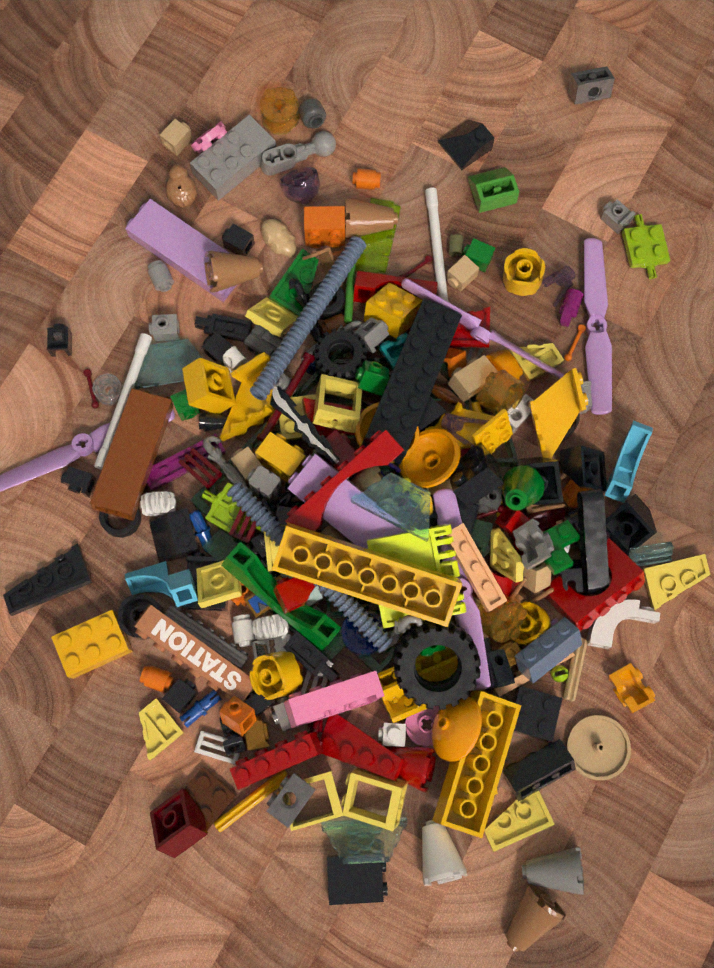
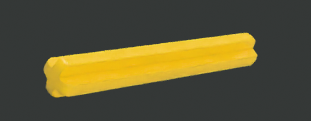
(250, 801)

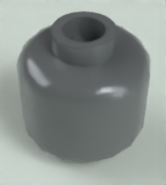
(312, 113)

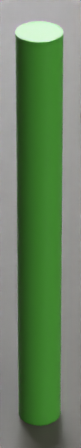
(349, 296)

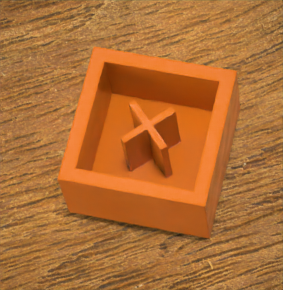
(324, 226)

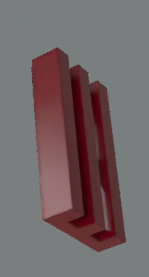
(189, 458)
(236, 524)

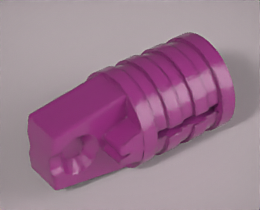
(570, 306)

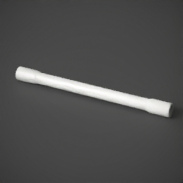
(432, 205)
(140, 352)

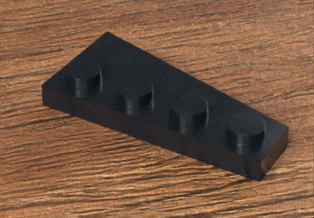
(58, 578)

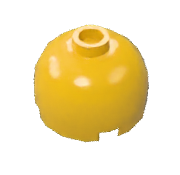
(534, 624)

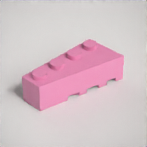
(333, 699)

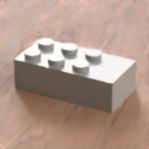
(232, 157)

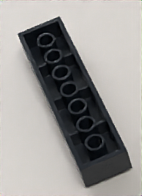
(414, 374)

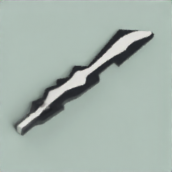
(303, 425)

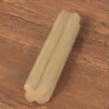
(575, 672)

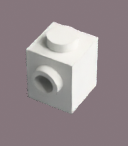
(392, 734)

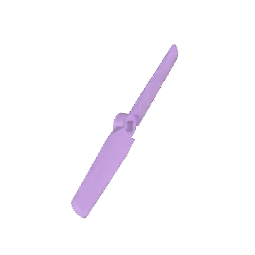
(477, 332)
(598, 345)
(57, 458)
(448, 513)

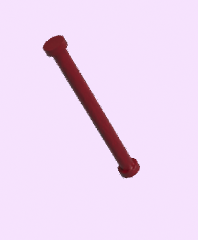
(307, 359)

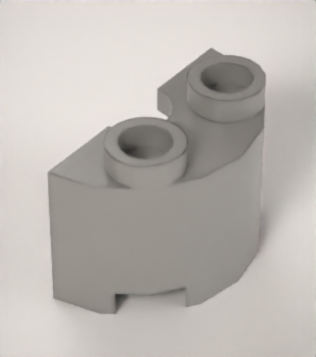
(533, 544)

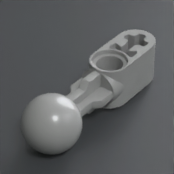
(274, 159)

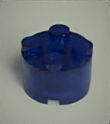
(354, 642)

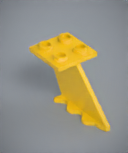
(248, 409)
(557, 410)
(490, 435)

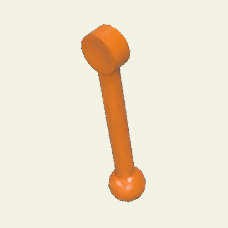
(581, 329)

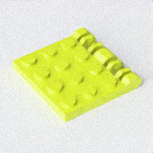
(422, 553)

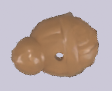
(179, 177)

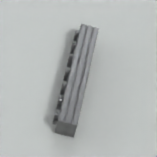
(208, 637)

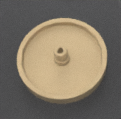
(599, 747)

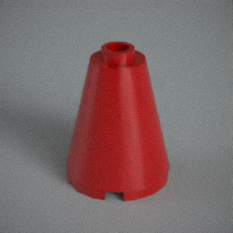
(417, 765)

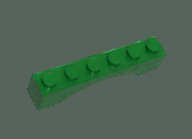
(306, 620)

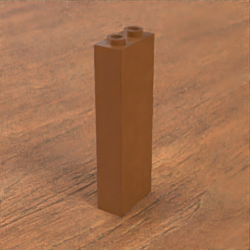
(132, 454)

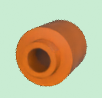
(366, 179)
(156, 678)

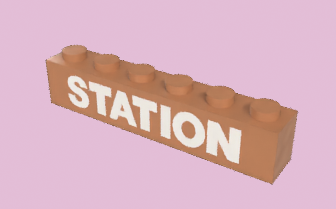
(194, 653)

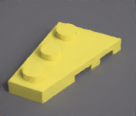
(672, 578)
(519, 822)

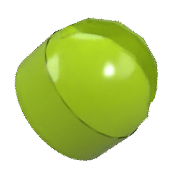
(561, 678)

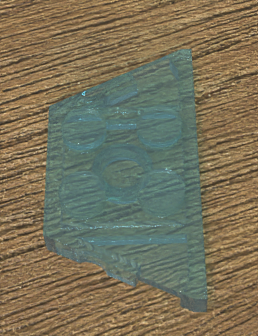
(165, 363)
(398, 504)
(362, 842)

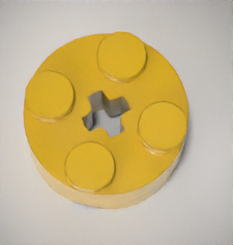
(523, 272)
(275, 675)

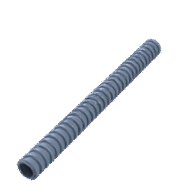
(307, 318)
(343, 601)

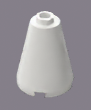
(439, 856)

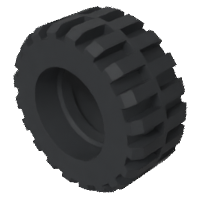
(444, 691)

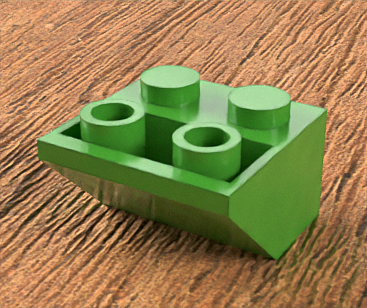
(494, 189)

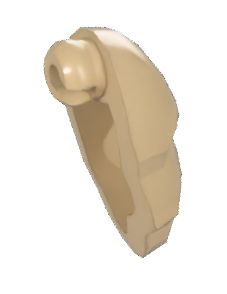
(278, 237)

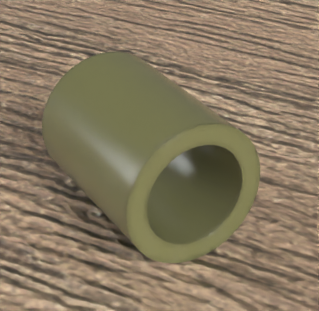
(456, 245)

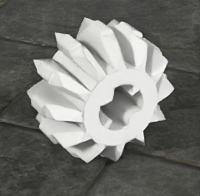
(157, 503)
(270, 627)

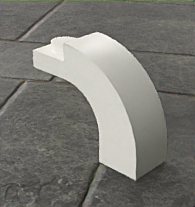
(602, 629)

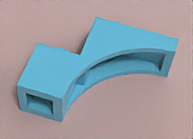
(627, 461)
(159, 579)

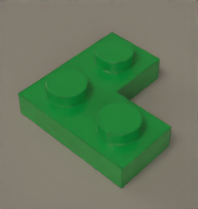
(561, 536)

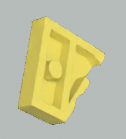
(547, 353)
(504, 557)
(158, 728)

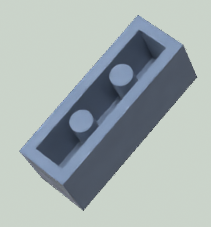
(548, 650)

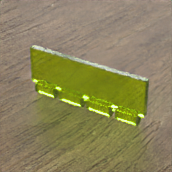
(377, 245)

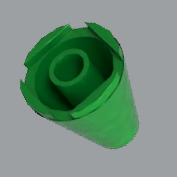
(522, 487)

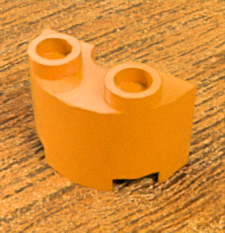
(505, 361)
(630, 689)

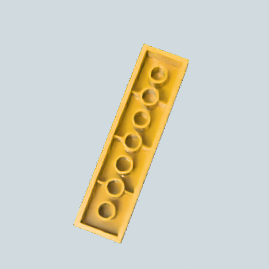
(367, 574)

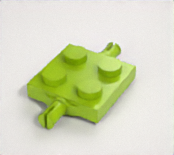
(645, 246)
(224, 511)

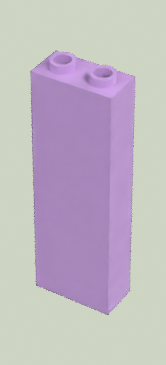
(174, 243)
(343, 515)

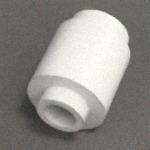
(243, 630)

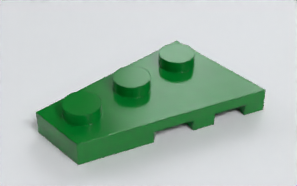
(303, 271)

